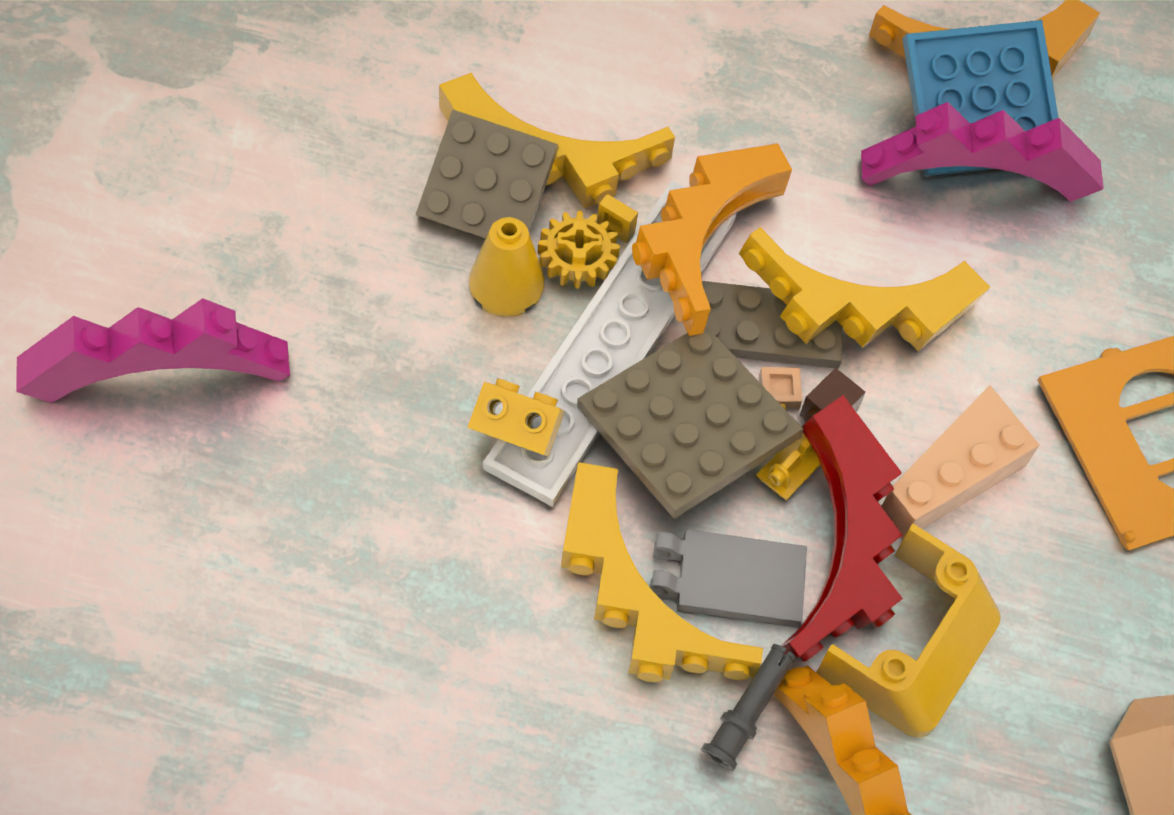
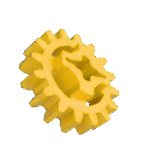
(578, 249)

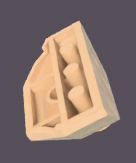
(1145, 755)

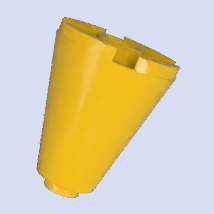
(507, 270)

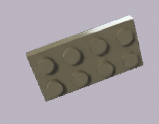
(752, 328)

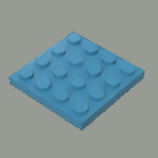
(982, 74)

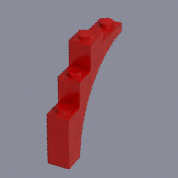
(857, 479)

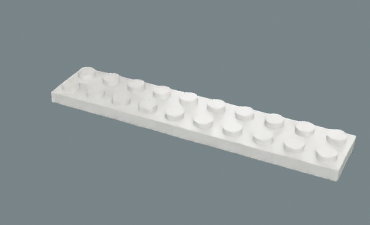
(607, 339)

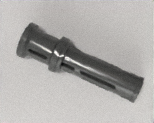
(740, 723)

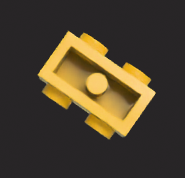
(517, 417)

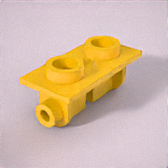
(790, 468)

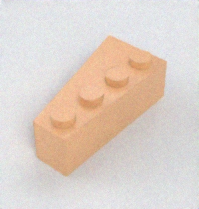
(966, 460)

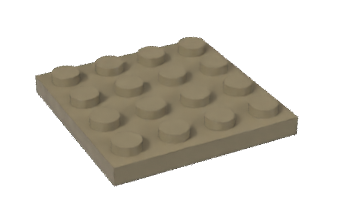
(689, 420)

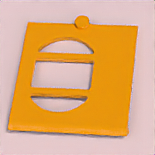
(1089, 412)

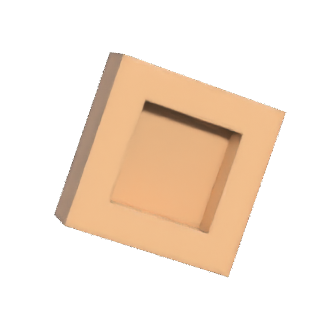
(783, 385)

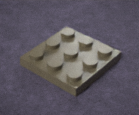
(485, 176)

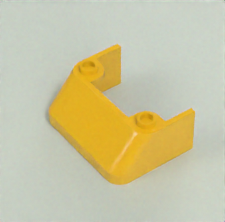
(919, 691)

